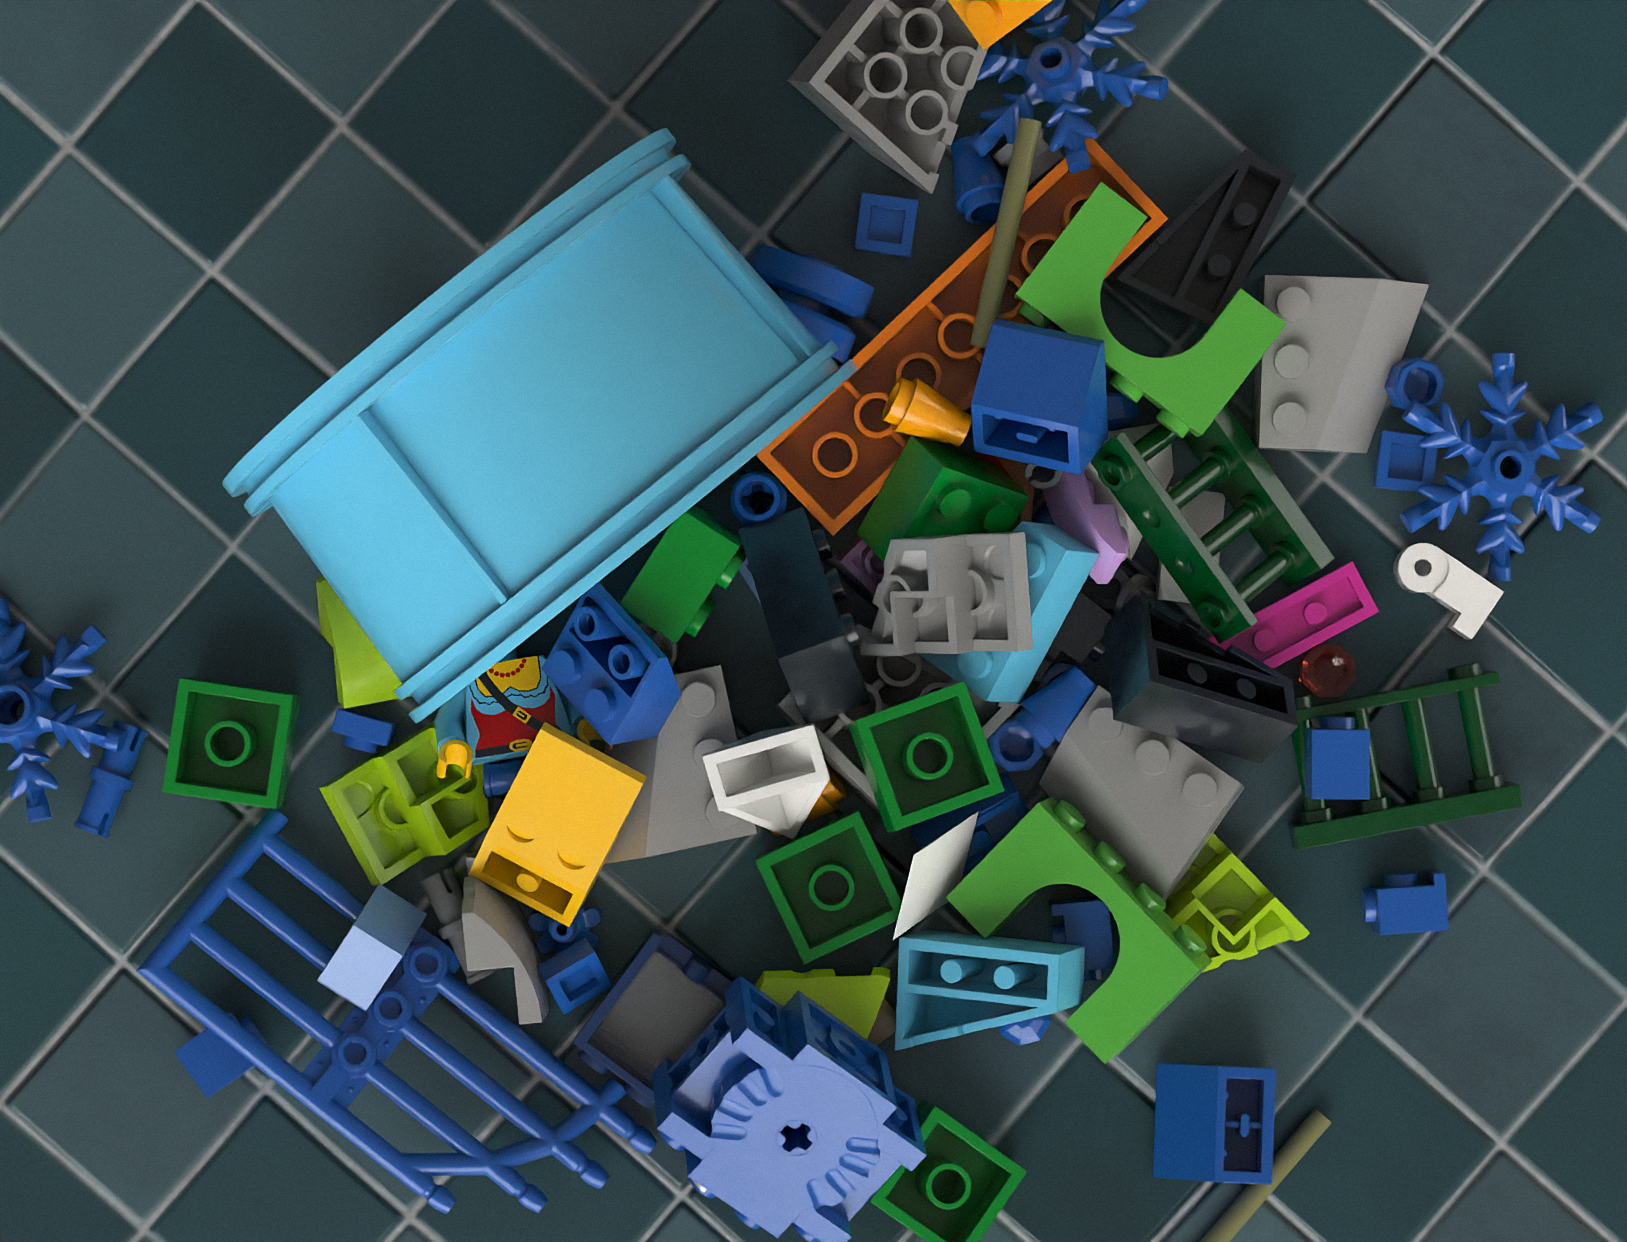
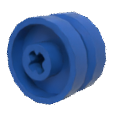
(813, 290)

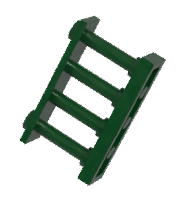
(1253, 492)
(1430, 799)

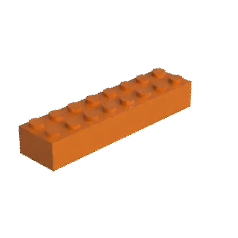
(842, 447)

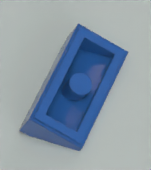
(994, 821)

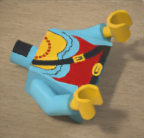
(503, 714)

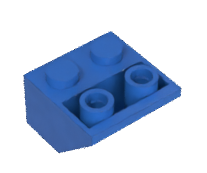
(1040, 397)
(612, 671)
(1214, 1123)

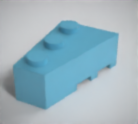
(1056, 574)
(975, 983)

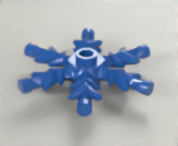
(1060, 74)
(1484, 462)
(39, 713)

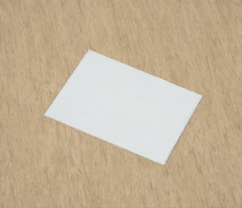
(935, 874)

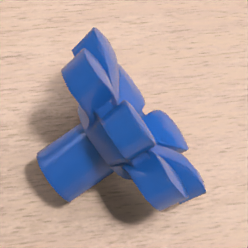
(554, 937)

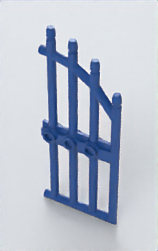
(366, 1038)

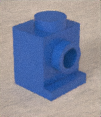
(1406, 904)
(1088, 925)

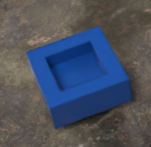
(886, 225)
(1402, 462)
(363, 730)
(574, 976)

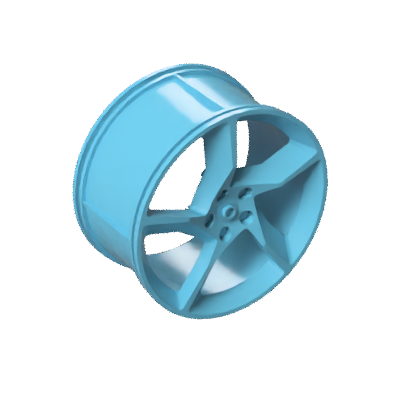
(537, 422)

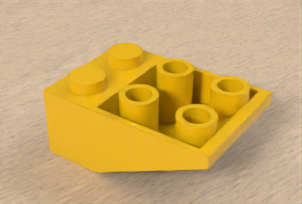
(557, 824)

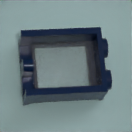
(652, 1013)

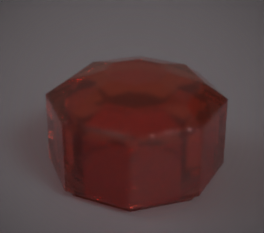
(1327, 670)

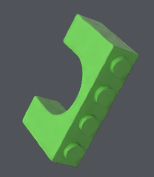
(1185, 386)
(1154, 954)

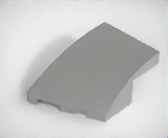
(952, 596)
(501, 938)

